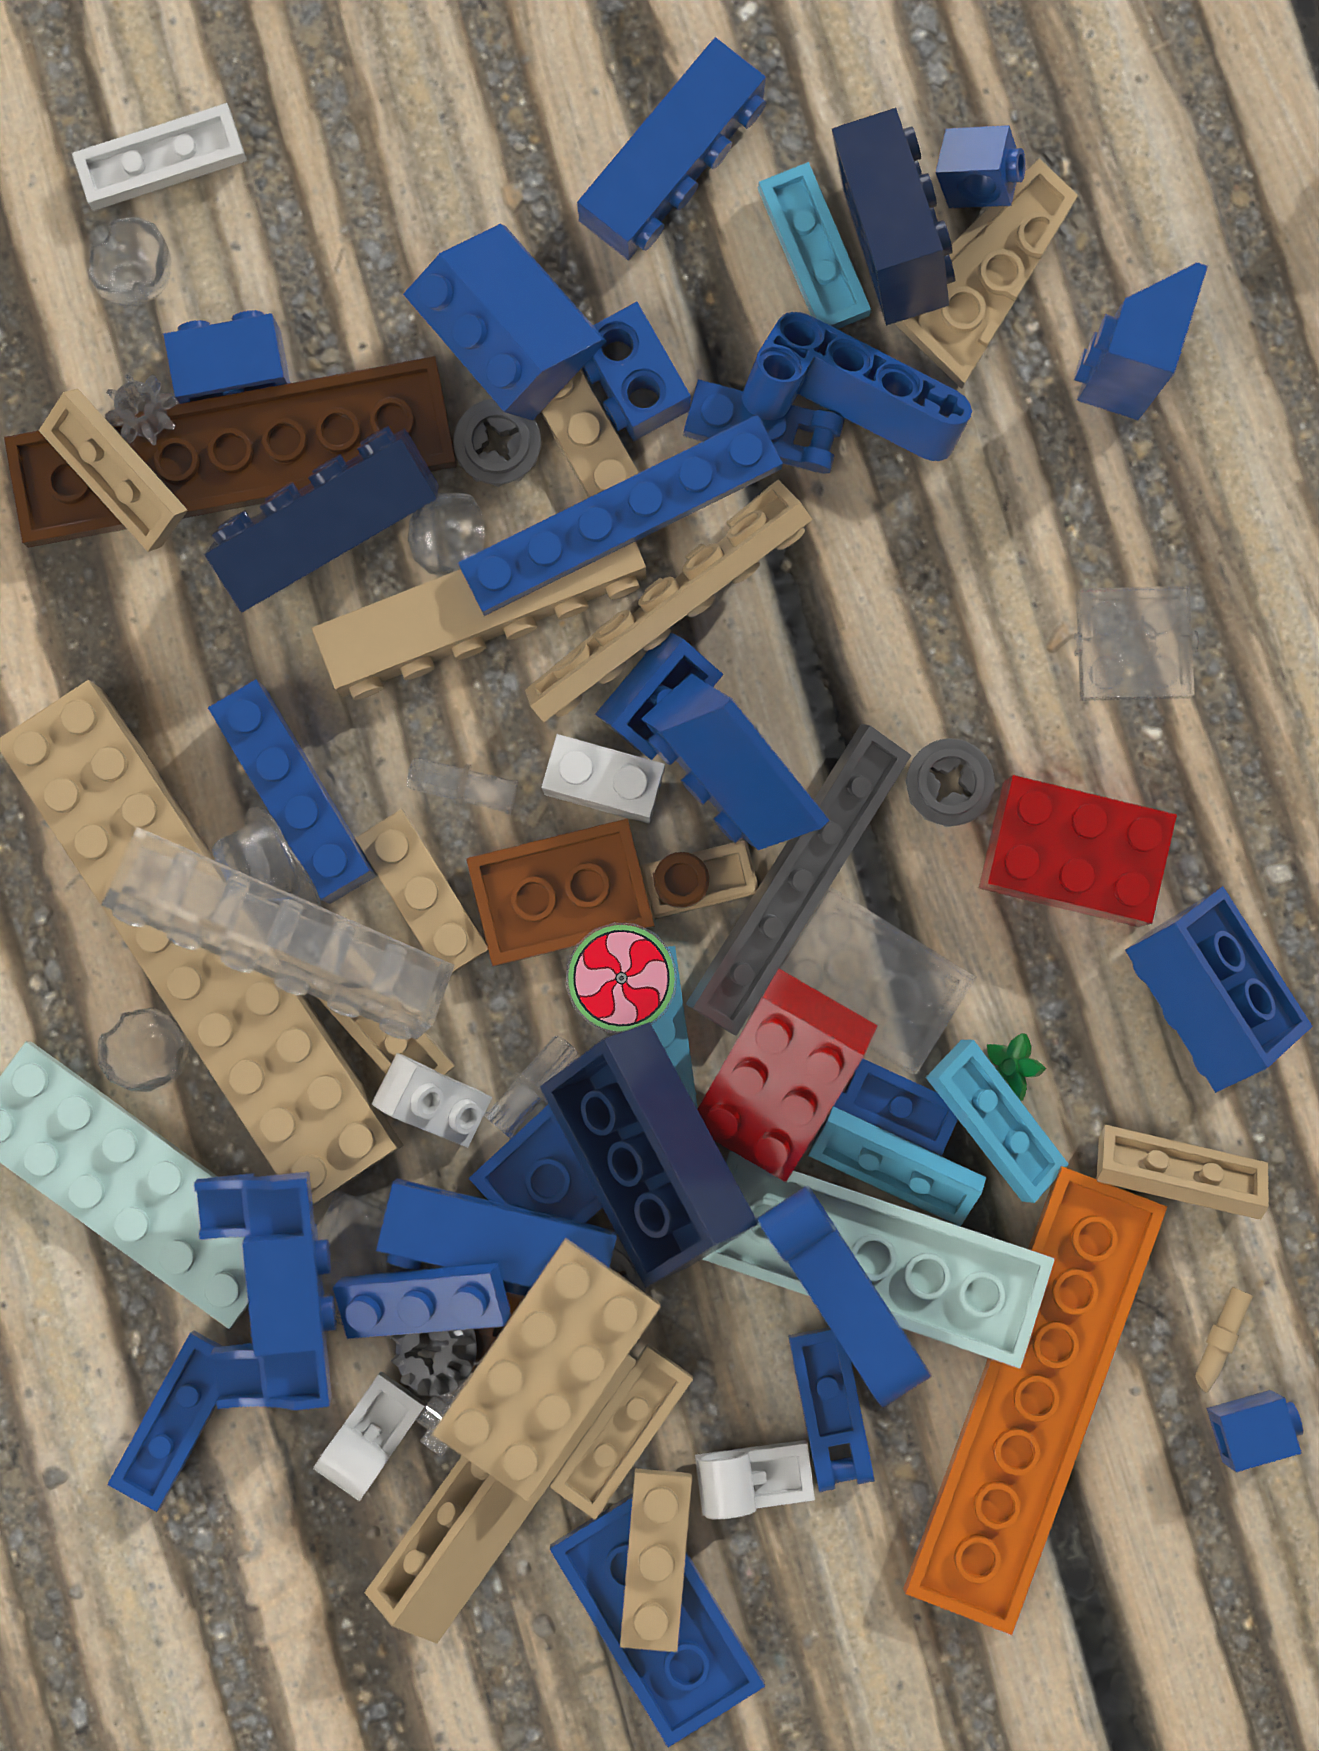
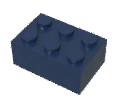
(894, 215)

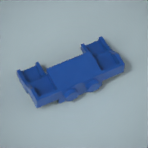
(285, 1291)

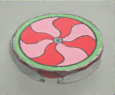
(621, 977)

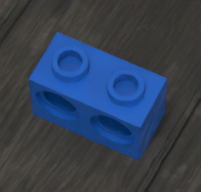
(644, 368)

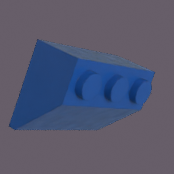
(505, 320)
(1139, 345)
(730, 766)
(1219, 990)

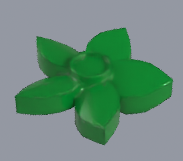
(1015, 1063)

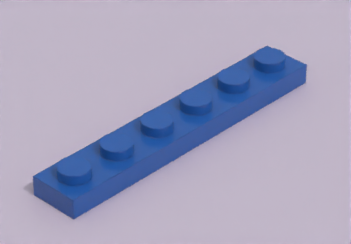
(620, 515)

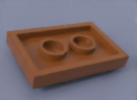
(558, 891)

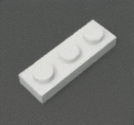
(159, 157)

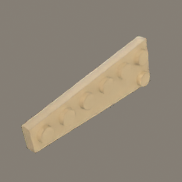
(764, 524)

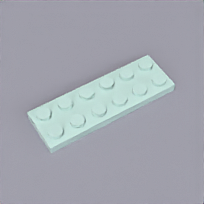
(116, 1179)
(925, 1269)

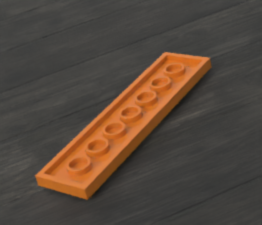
(1033, 1419)

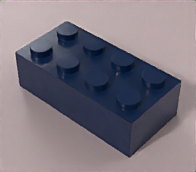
(323, 519)
(648, 1154)

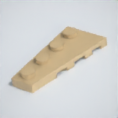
(990, 271)

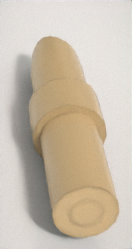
(1222, 1338)

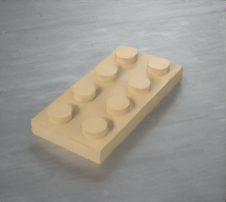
(546, 1369)

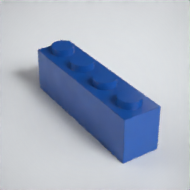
(672, 150)
(292, 791)
(467, 1230)

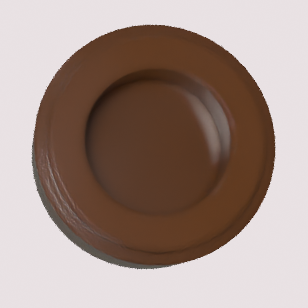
(681, 880)

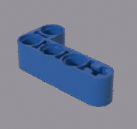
(855, 383)
(844, 1296)

